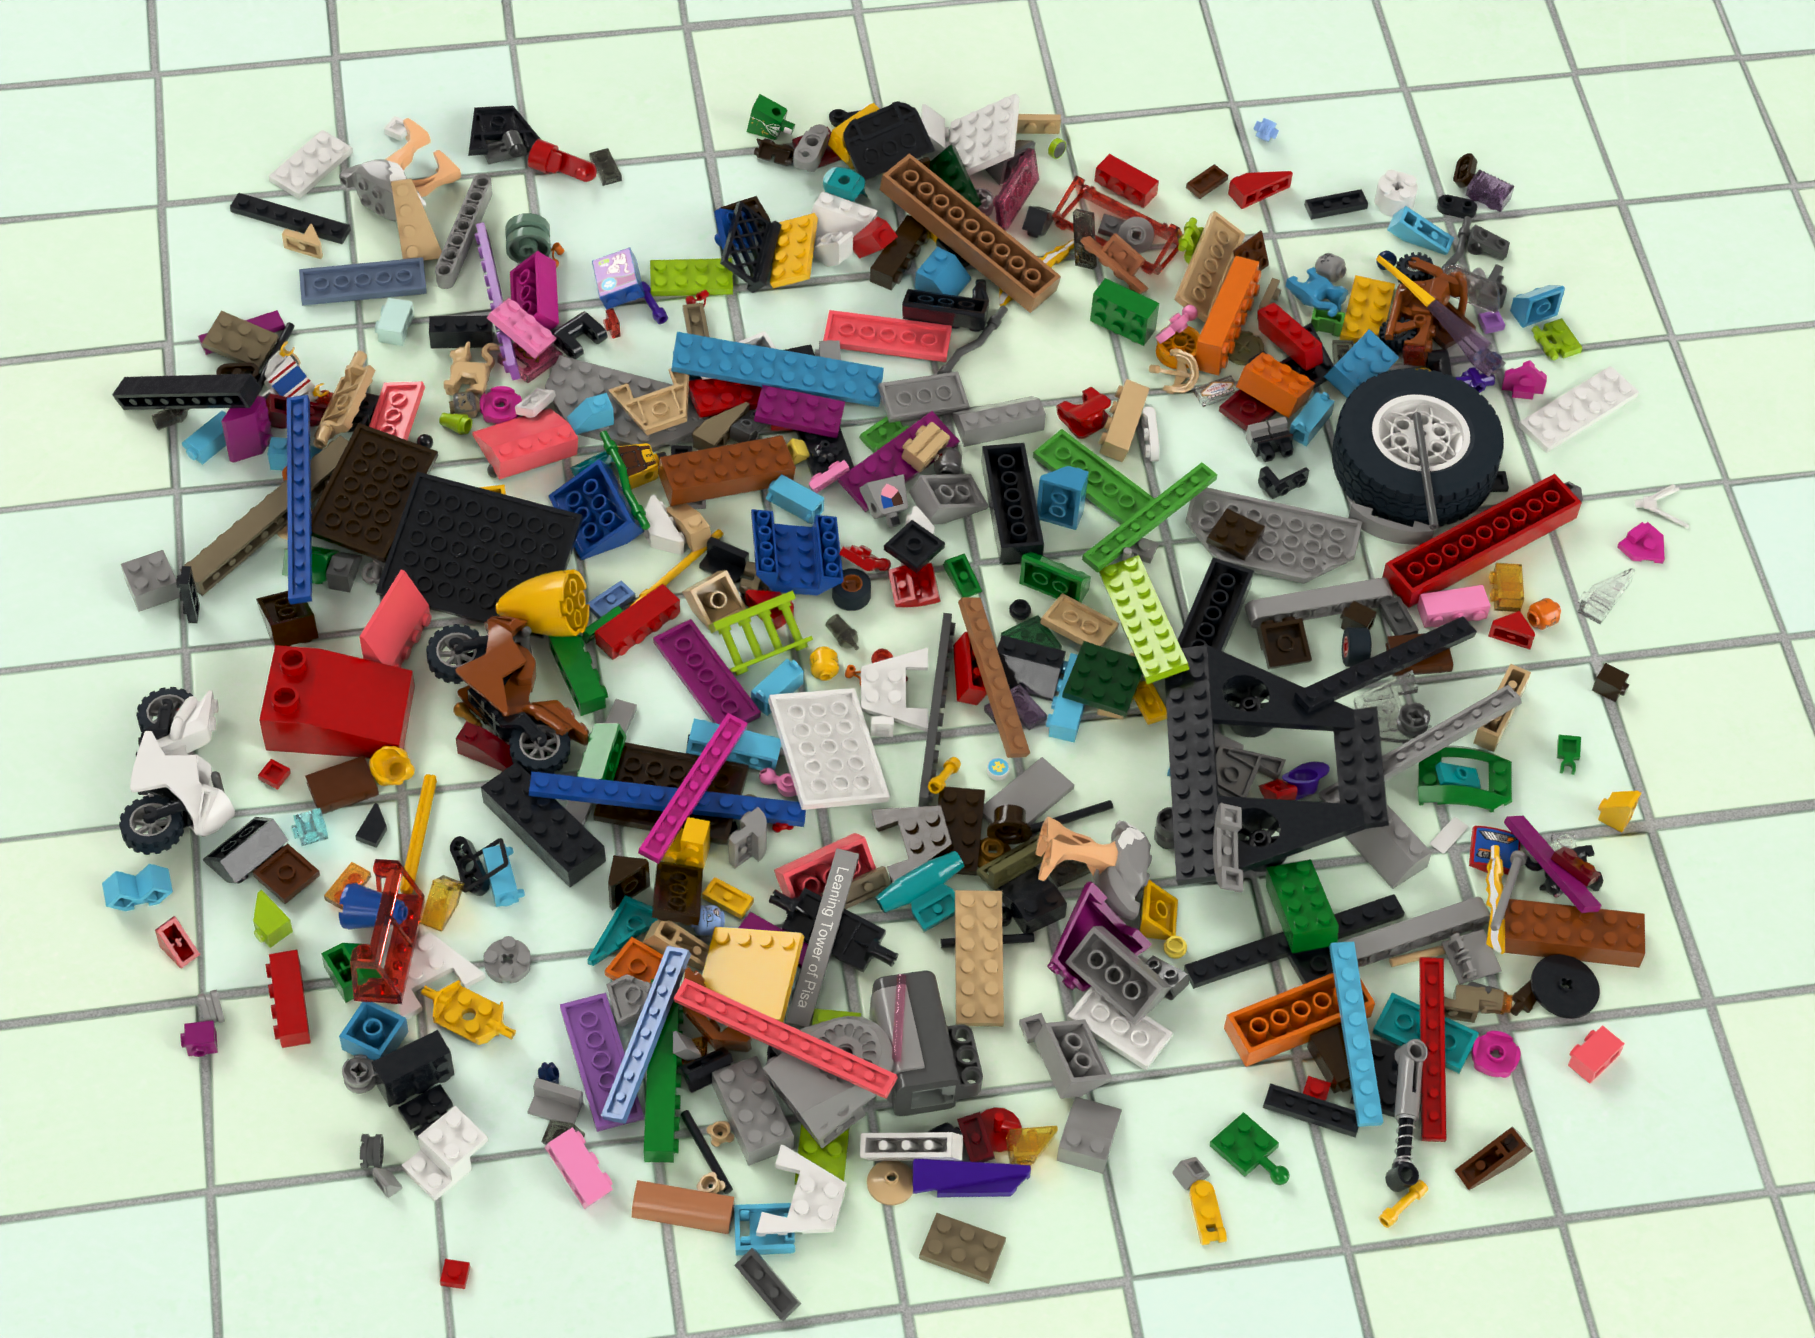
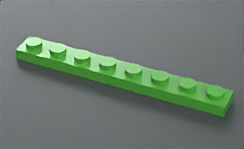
(1149, 517)

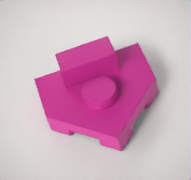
(1524, 381)
(1643, 543)

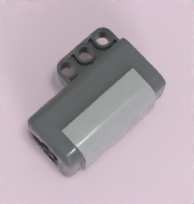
(931, 1057)

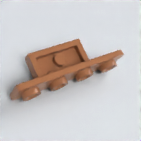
(1120, 258)

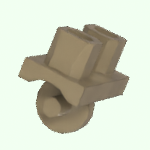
(755, 584)

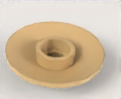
(889, 1191)

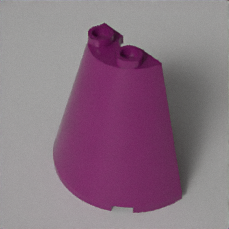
(1089, 912)

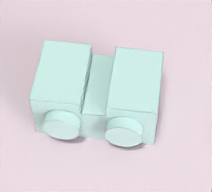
(394, 321)

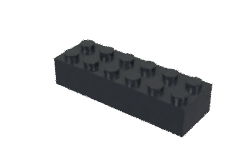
(1011, 501)
(1216, 605)
(543, 825)

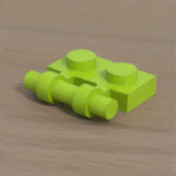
(1190, 238)
(1561, 337)

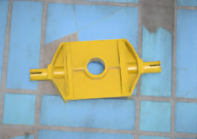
(455, 1001)

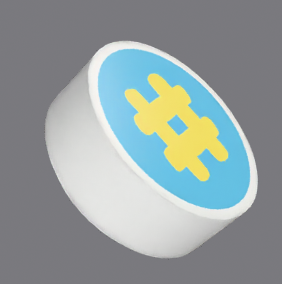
(998, 769)

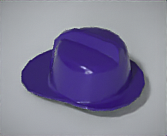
(1306, 777)

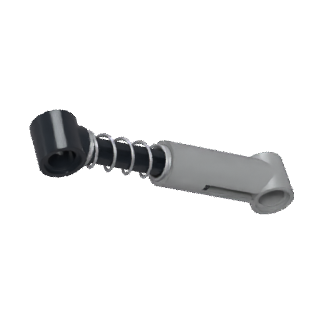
(1407, 1104)

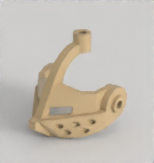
(1181, 373)

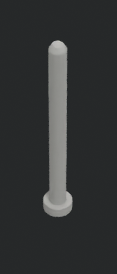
(1517, 859)

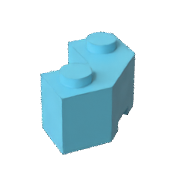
(148, 886)

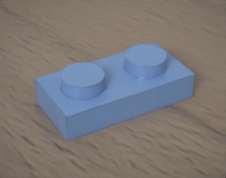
(617, 595)

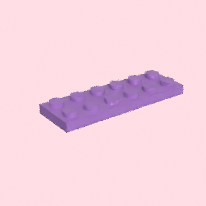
(596, 1053)

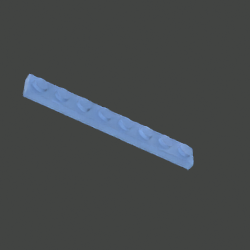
(646, 1035)

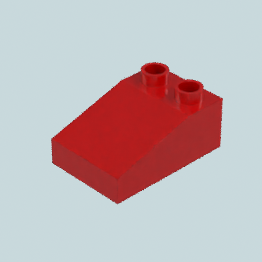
(334, 703)

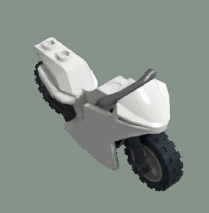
(169, 778)

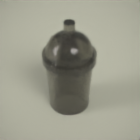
(169, 417)
(844, 634)

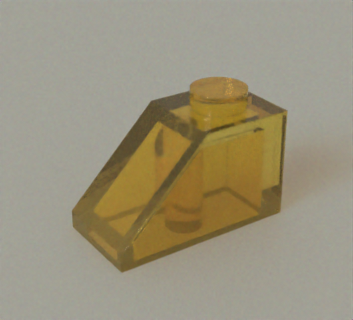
(441, 902)
(1028, 1144)

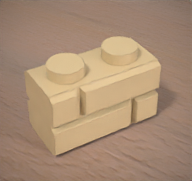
(924, 446)

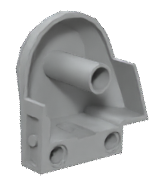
(818, 1098)

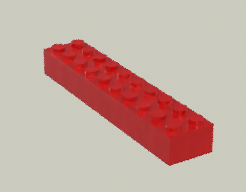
(1482, 540)

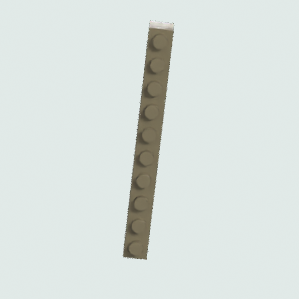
(259, 524)

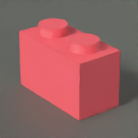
(1595, 1053)

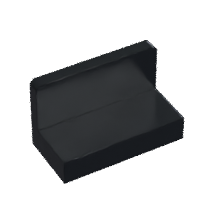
(724, 556)
(699, 1072)

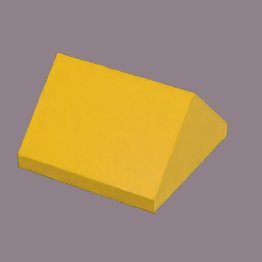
(1158, 913)

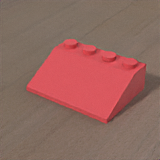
(527, 443)
(396, 623)

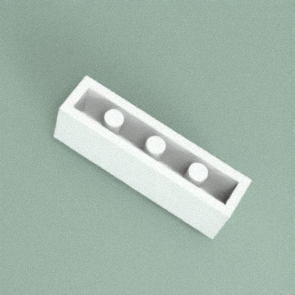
(911, 1146)

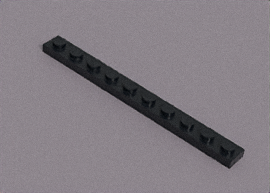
(1384, 664)
(1277, 947)

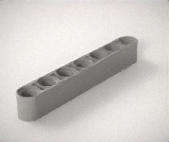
(463, 231)
(1318, 602)
(1420, 931)

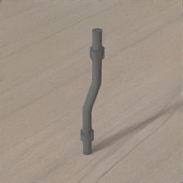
(1463, 236)
(992, 324)

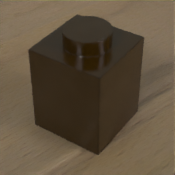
(1357, 616)
(1611, 682)

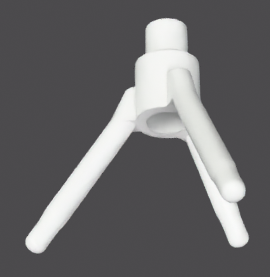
(1650, 502)

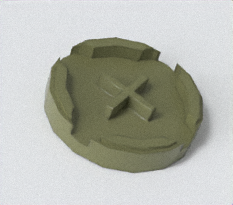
(1246, 348)

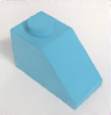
(592, 414)

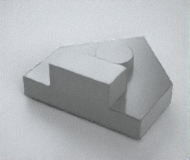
(628, 998)

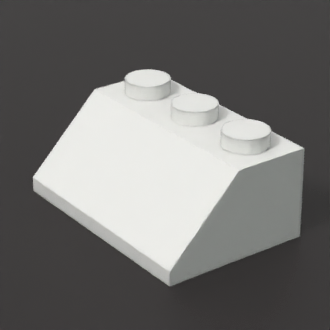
(840, 215)

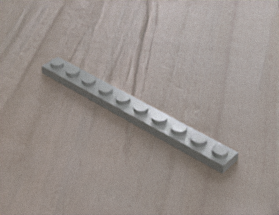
(1440, 736)

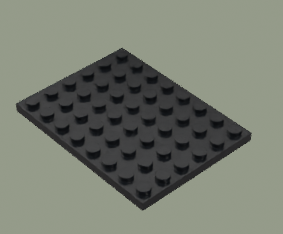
(475, 545)

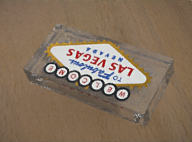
(1216, 391)

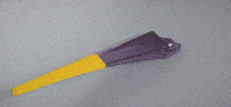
(1469, 340)

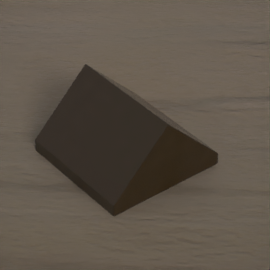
(627, 877)

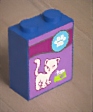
(618, 278)

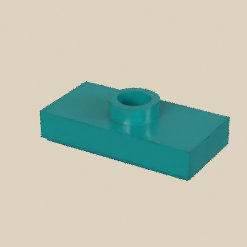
(1457, 775)

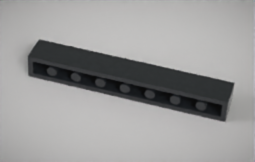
(187, 392)

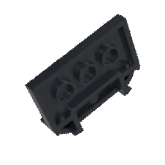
(885, 138)

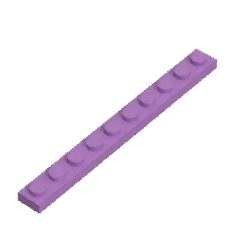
(495, 295)

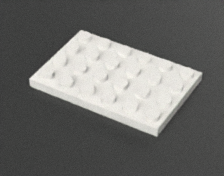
(828, 748)

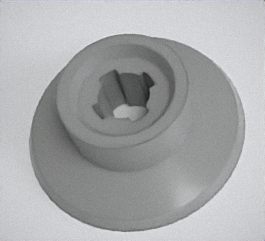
(1139, 224)

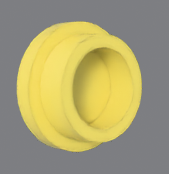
(1175, 947)

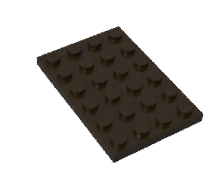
(369, 491)
(668, 769)

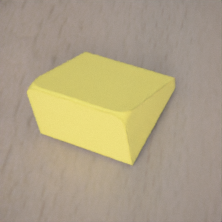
(798, 450)

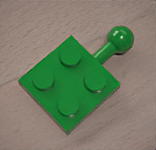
(1248, 1145)

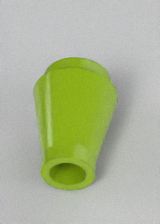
(457, 422)

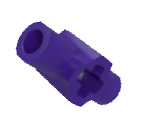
(1476, 380)

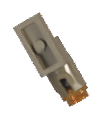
(1474, 998)

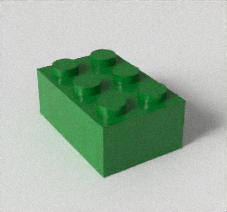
(1124, 312)

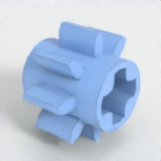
(1266, 129)

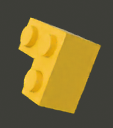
(690, 844)

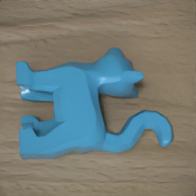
(1317, 289)

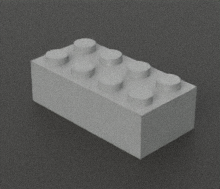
(752, 1110)

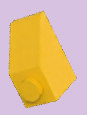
(1618, 809)

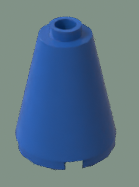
(362, 906)

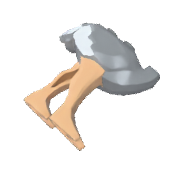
(374, 177)
(1116, 867)

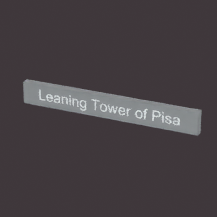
(822, 938)

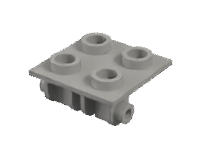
(1471, 956)

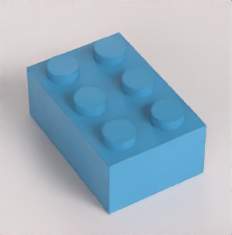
(1364, 360)

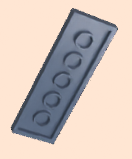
(362, 281)

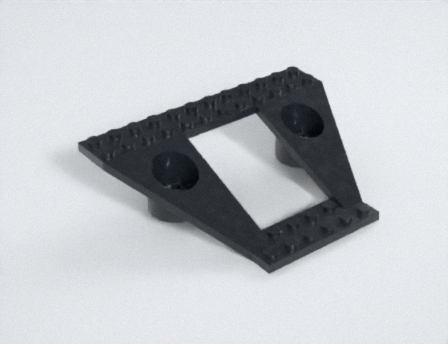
(1209, 697)

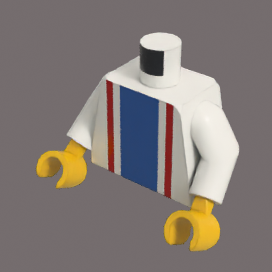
(287, 378)

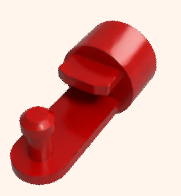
(548, 158)

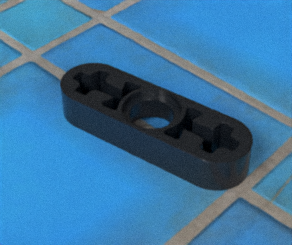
(461, 861)

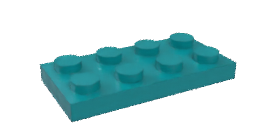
(1401, 1023)

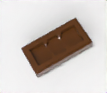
(1207, 181)

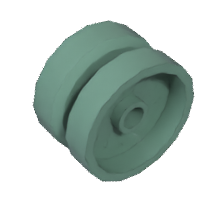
(526, 235)

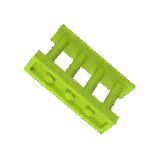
(763, 611)

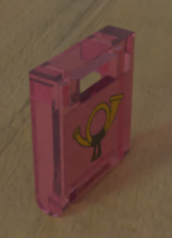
(534, 366)

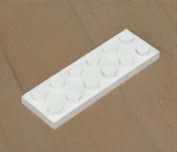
(1578, 409)

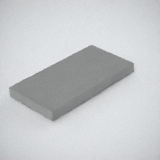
(921, 395)
(1033, 790)

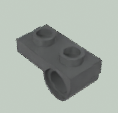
(508, 148)
(1483, 241)
(746, 428)
(1173, 976)

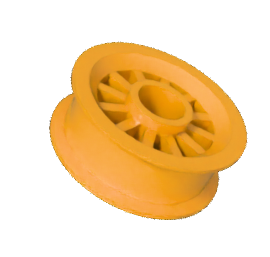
(1184, 340)

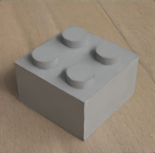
(150, 580)

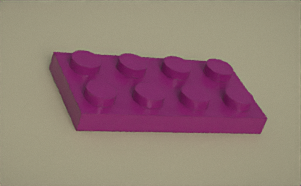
(799, 411)

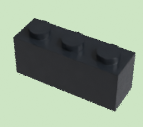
(458, 330)

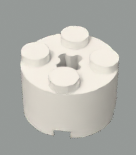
(1395, 192)

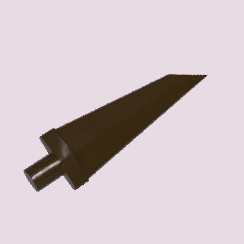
(1523, 999)

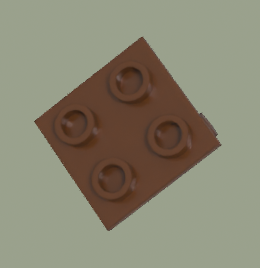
(1254, 249)

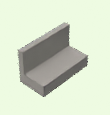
(555, 1101)

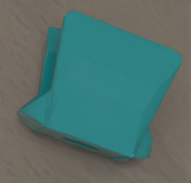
(844, 183)

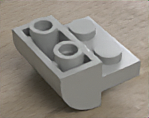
(750, 839)

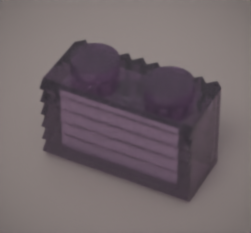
(1489, 190)

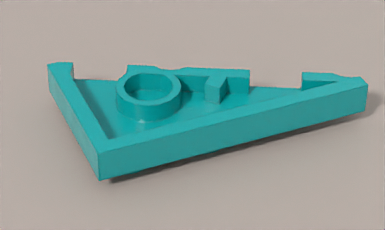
(629, 921)

